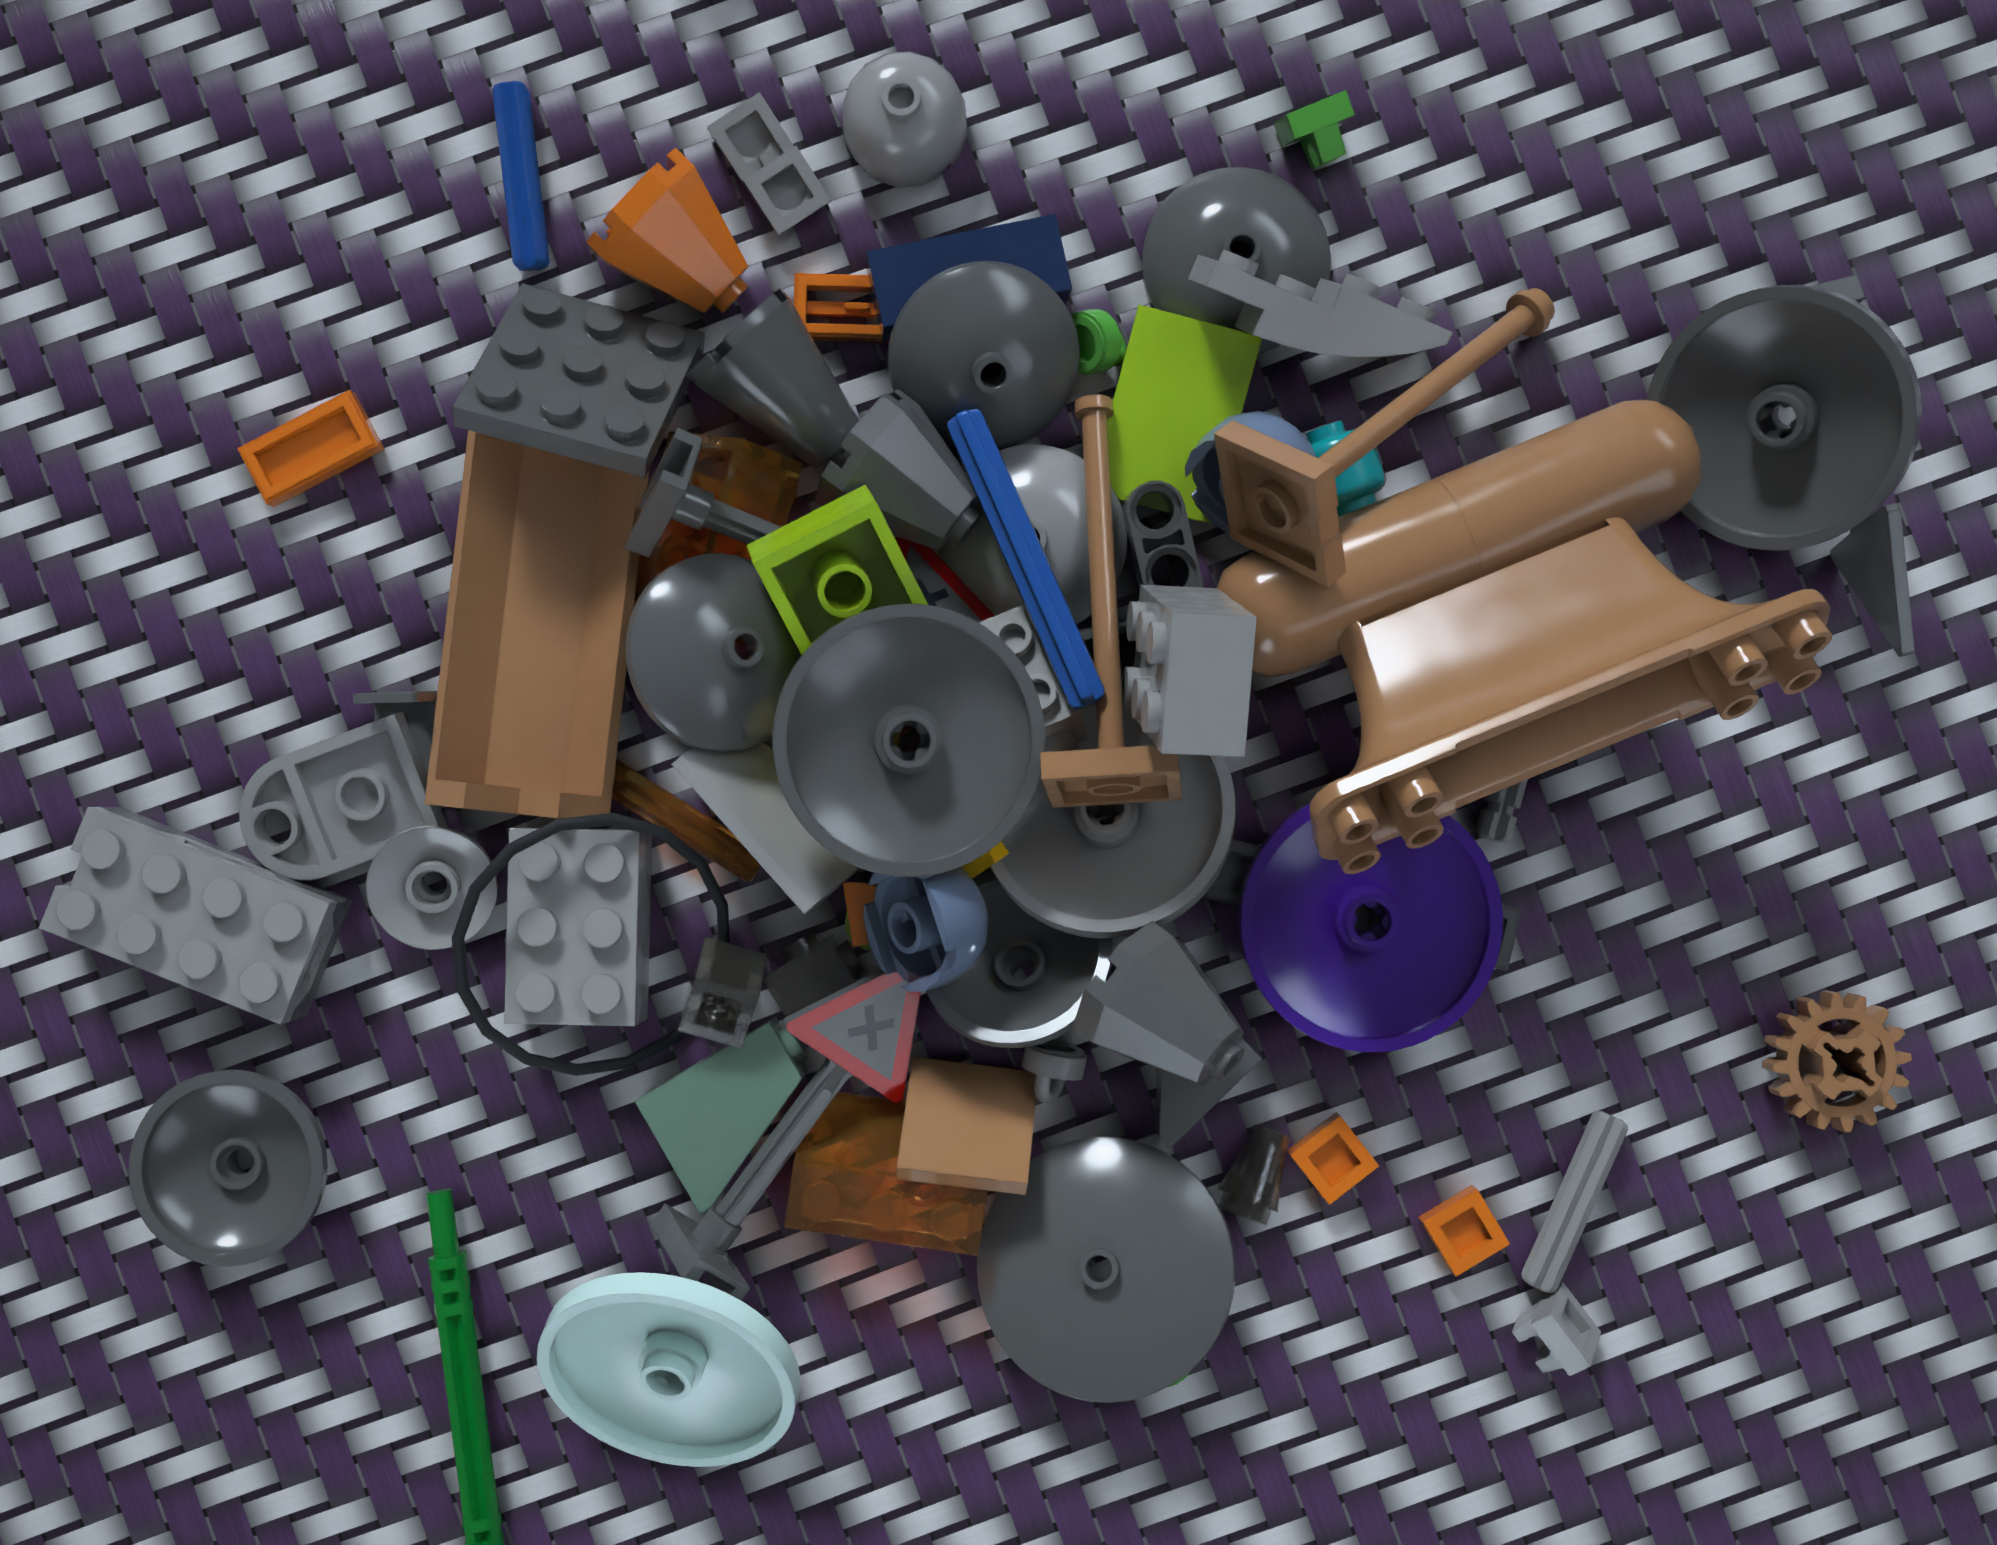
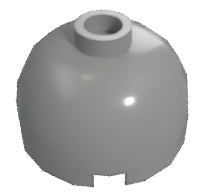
(904, 119)

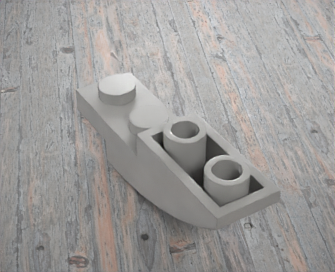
(1322, 320)

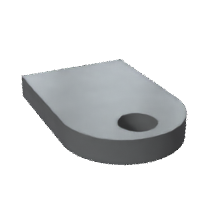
(340, 800)

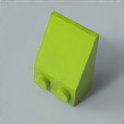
(833, 566)

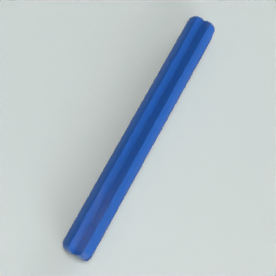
(1026, 559)

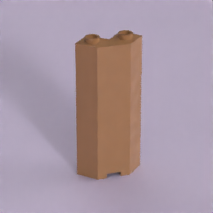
(534, 634)

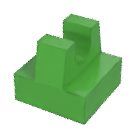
(1317, 128)

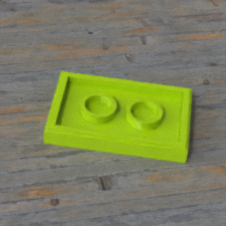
(1170, 392)

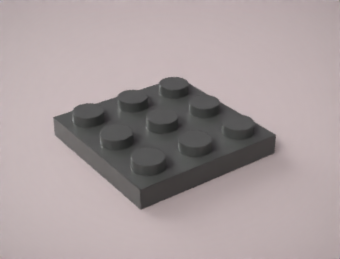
(580, 380)

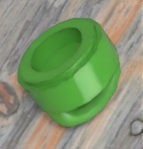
(1099, 341)

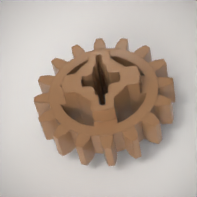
(1862, 1049)

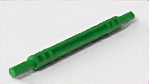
(462, 1375)

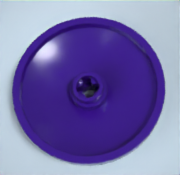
(1376, 986)

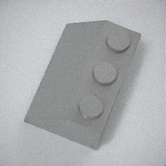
(750, 802)

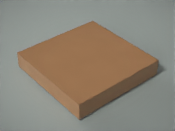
(967, 1126)

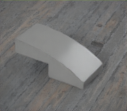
(768, 164)

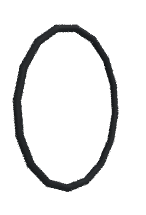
(495, 867)

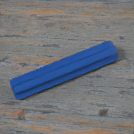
(520, 176)

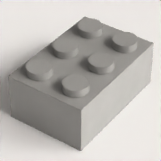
(1190, 669)
(579, 929)

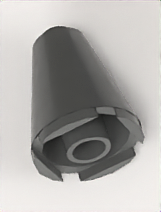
(779, 382)

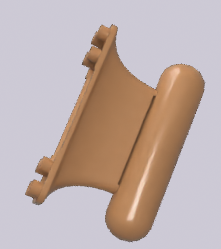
(1517, 625)

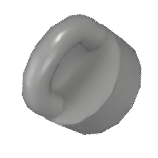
(1053, 1065)

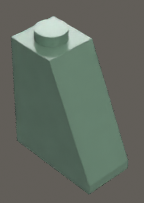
(722, 1106)

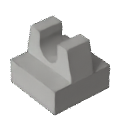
(1565, 1330)

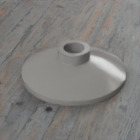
(408, 905)

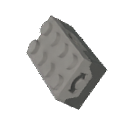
(197, 914)

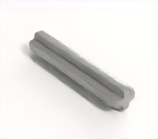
(1574, 1201)

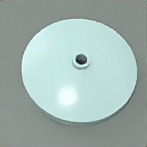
(669, 1369)

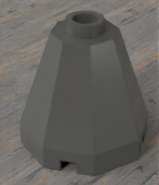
(907, 472)
(1161, 1010)

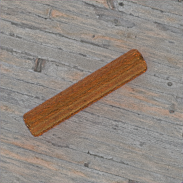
(683, 821)

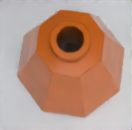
(674, 238)

